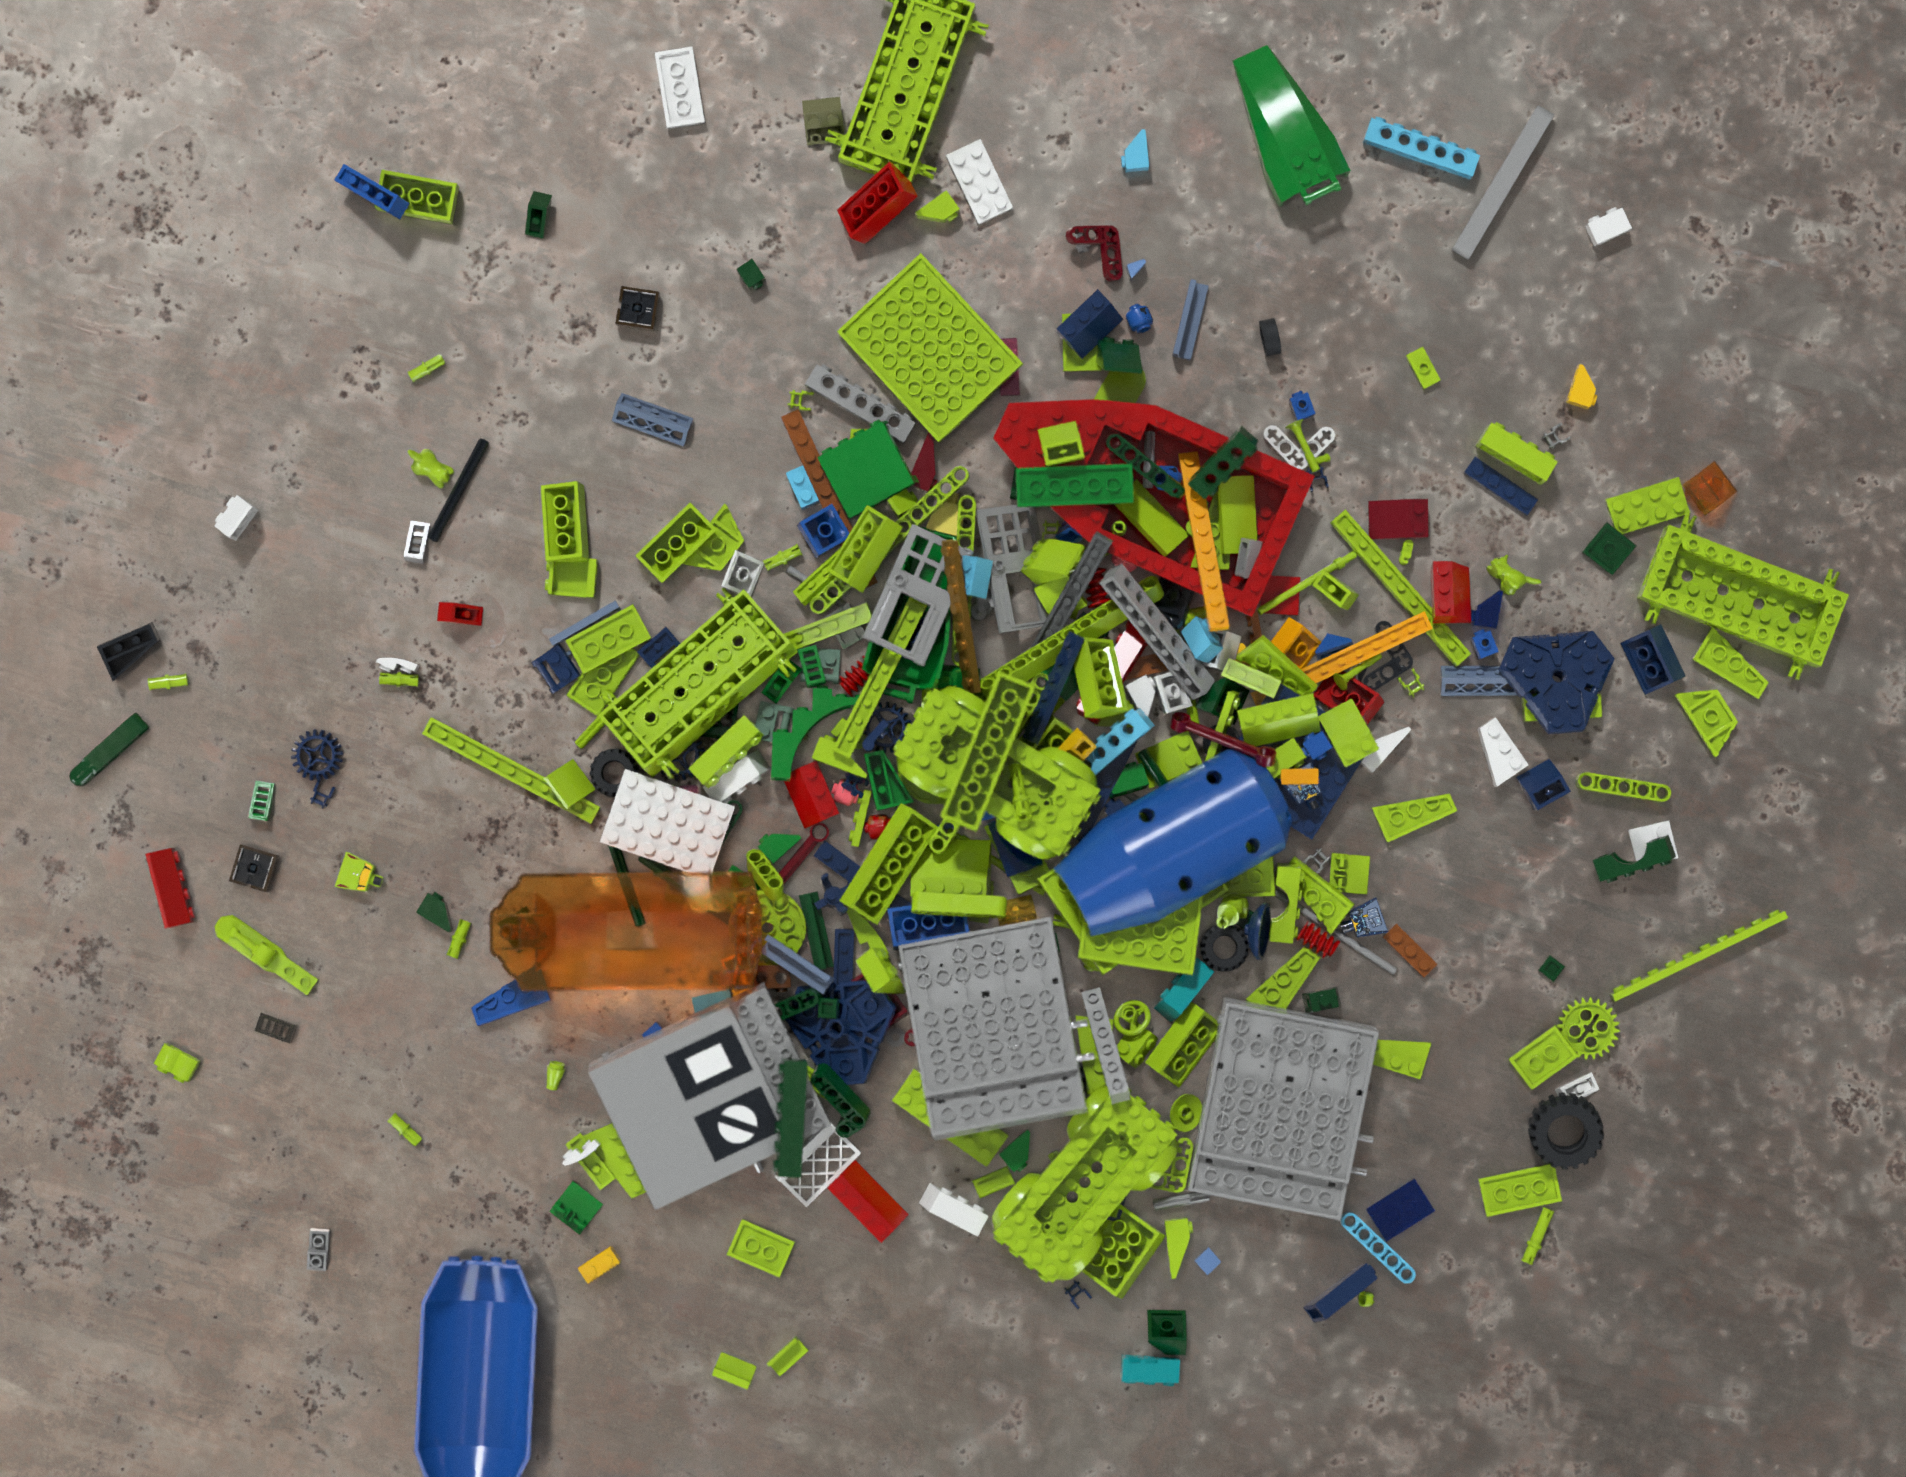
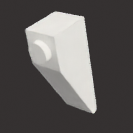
(1386, 745)

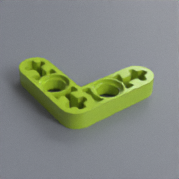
(1177, 1174)

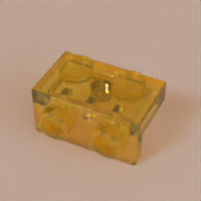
(1019, 910)

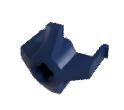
(832, 896)

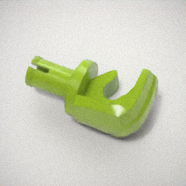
(1231, 910)

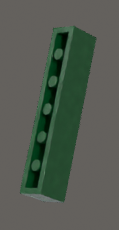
(791, 1117)

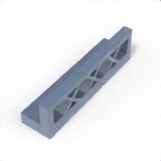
(1190, 320)
(652, 415)
(584, 623)
(1473, 675)
(797, 964)

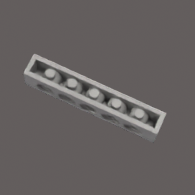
(822, 372)
(1106, 1045)

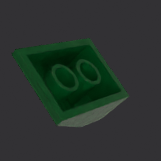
(1118, 355)

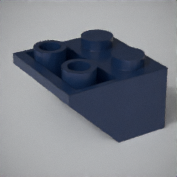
(1543, 784)

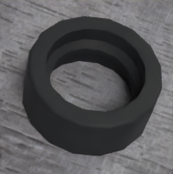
(1270, 337)

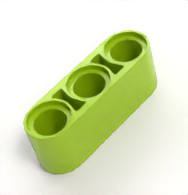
(764, 874)

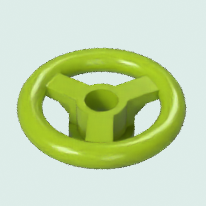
(1125, 1011)

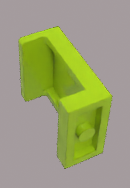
(572, 578)

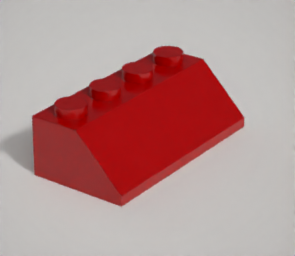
(876, 203)
(170, 888)
(867, 1201)

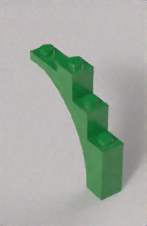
(786, 743)

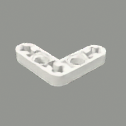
(1300, 454)

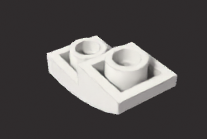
(393, 663)
(576, 1155)

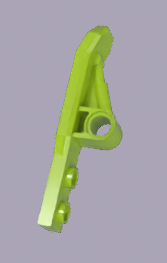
(263, 952)

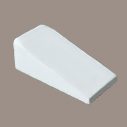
(1580, 1086)

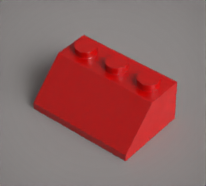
(1450, 592)
(811, 795)

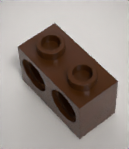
(771, 972)

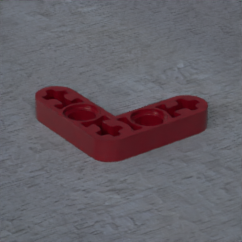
(1102, 239)

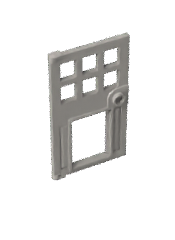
(1008, 562)
(918, 589)

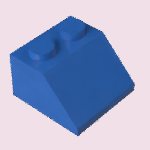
(823, 530)

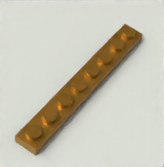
(961, 616)

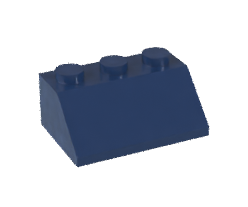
(1089, 324)
(1653, 659)

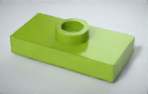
(1423, 367)

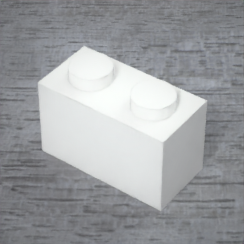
(1608, 227)

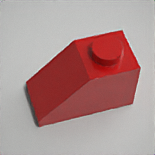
(460, 613)

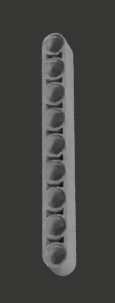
(1503, 182)

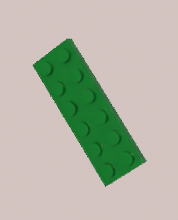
(1074, 485)

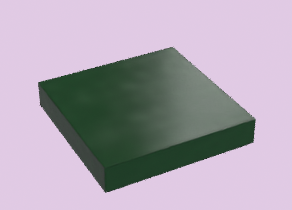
(1609, 548)

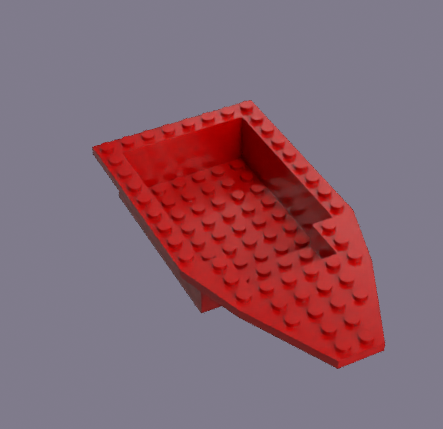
(1277, 485)

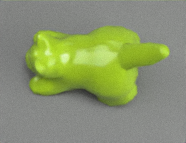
(426, 464)
(1510, 578)

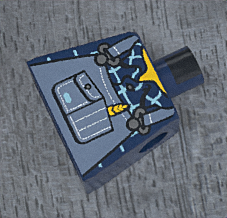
(1304, 792)
(1365, 920)

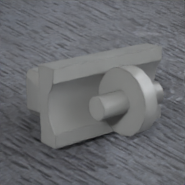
(982, 607)

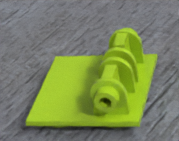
(1349, 873)

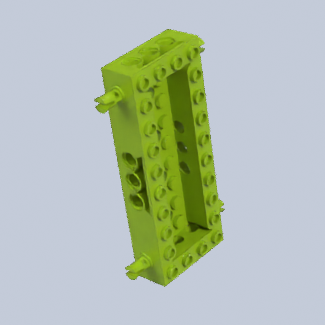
(922, 86)
(1746, 580)
(707, 694)

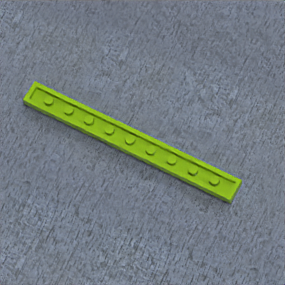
(1398, 585)
(878, 679)
(504, 767)
(1705, 951)

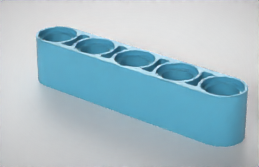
(1386, 1251)

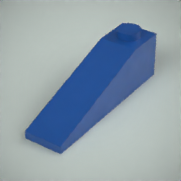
(372, 191)

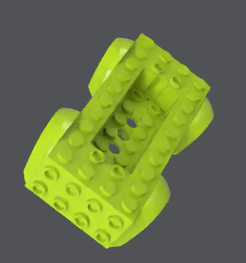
(1054, 780)
(1063, 1235)

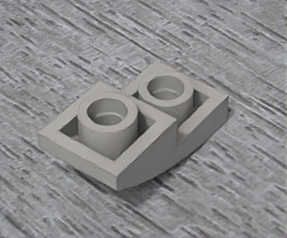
(318, 1249)

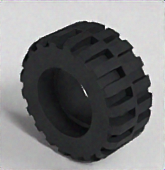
(1566, 1155)

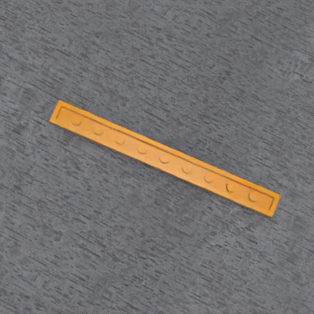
(1204, 546)
(1362, 650)

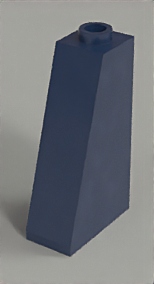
(1340, 1293)

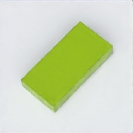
(993, 1182)

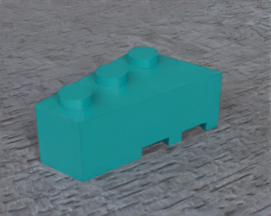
(1183, 990)
(1149, 1369)

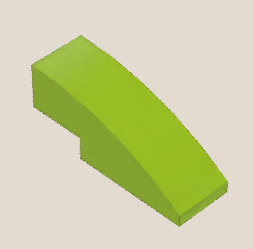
(865, 931)

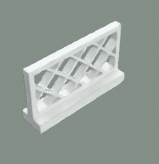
(809, 1147)

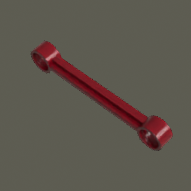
(1264, 755)
(801, 854)

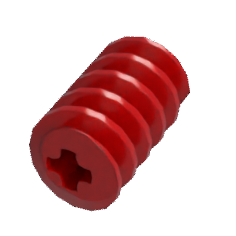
(1096, 590)
(853, 679)
(1318, 940)

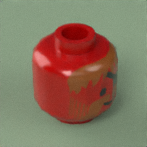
(876, 825)

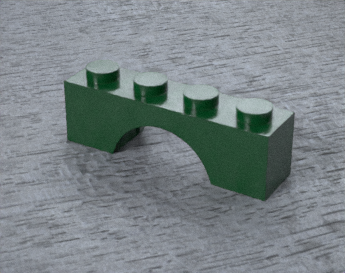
(1611, 865)

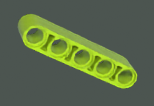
(1613, 788)
(959, 905)

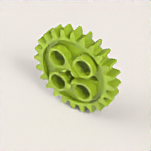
(1603, 1038)

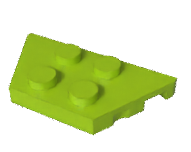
(720, 546)
(1709, 716)

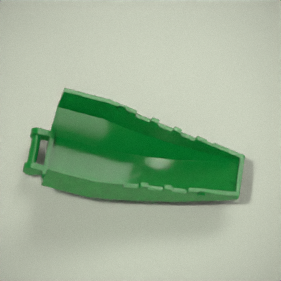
(1288, 131)
(908, 673)

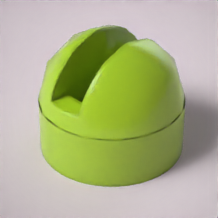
(1365, 1299)

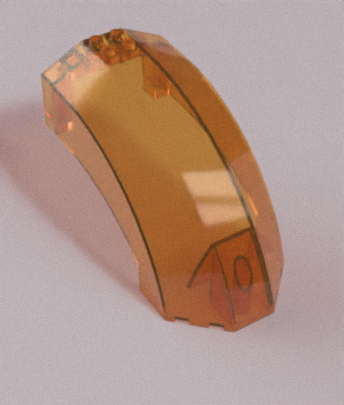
(583, 935)

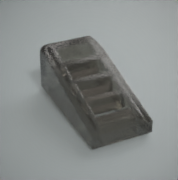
(290, 1034)

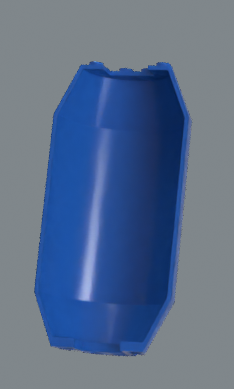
(476, 1370)

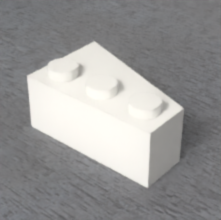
(1500, 752)
(735, 781)
(954, 1209)

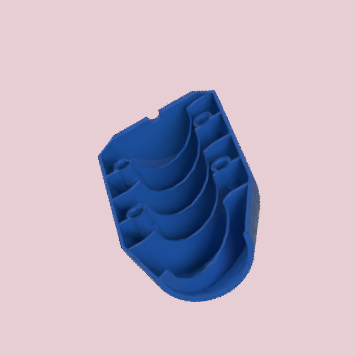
(1193, 834)

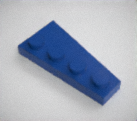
(506, 1002)

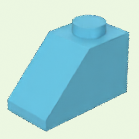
(1136, 154)

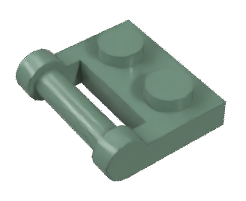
(829, 659)
(767, 718)

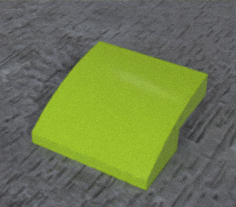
(1050, 591)
(569, 784)

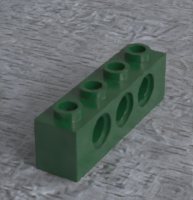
(1241, 439)

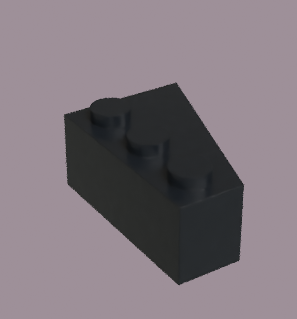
(127, 648)

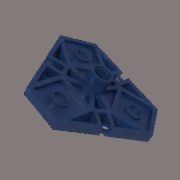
(1579, 663)
(860, 1016)

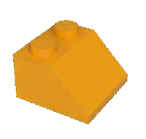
(1296, 642)

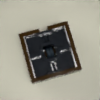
(637, 308)
(253, 868)

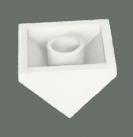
(742, 573)

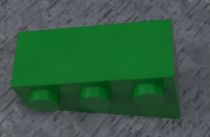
(885, 783)

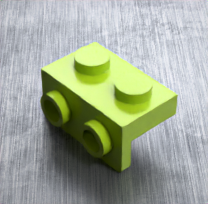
(1135, 1047)

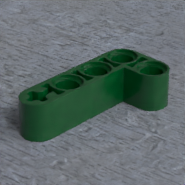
(789, 1009)
(851, 1108)

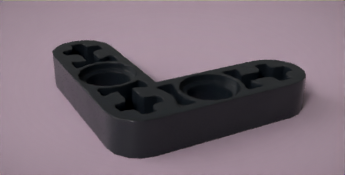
(1394, 663)

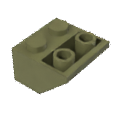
(820, 117)

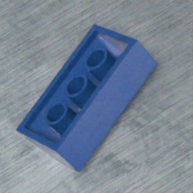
(913, 928)

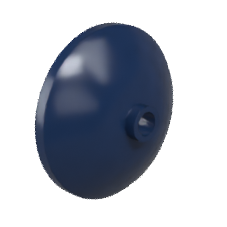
(1258, 931)

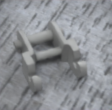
(1554, 434)
(1326, 859)

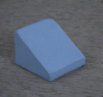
(1134, 268)
(1207, 1261)

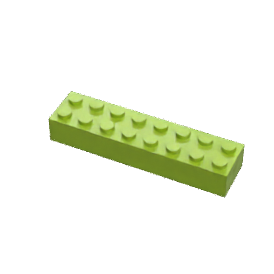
(987, 751)

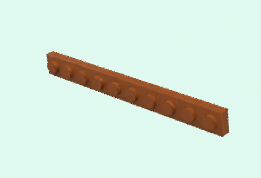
(808, 455)

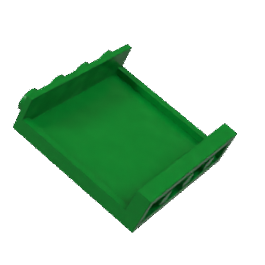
(866, 469)

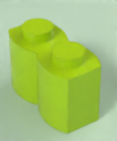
(176, 1062)

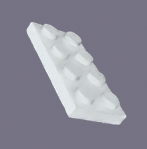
(679, 87)
(979, 182)

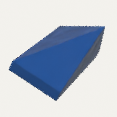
(1332, 644)

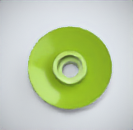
(1191, 1109)

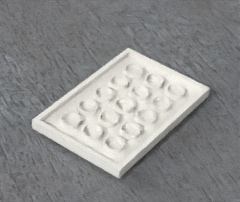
(666, 823)

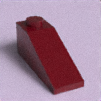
(925, 466)

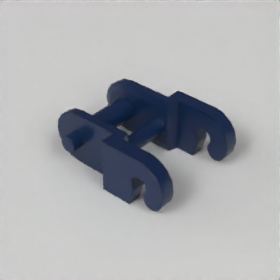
(1318, 477)
(852, 788)
(320, 794)
(1076, 1284)

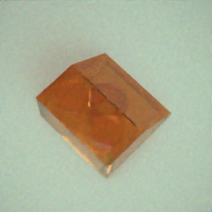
(1709, 488)

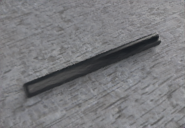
(458, 489)

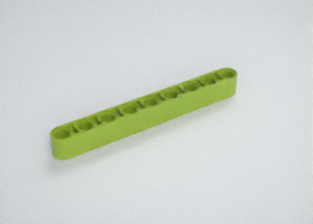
(964, 532)

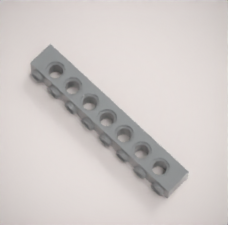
(1157, 631)

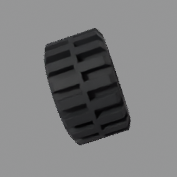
(599, 764)
(1217, 963)

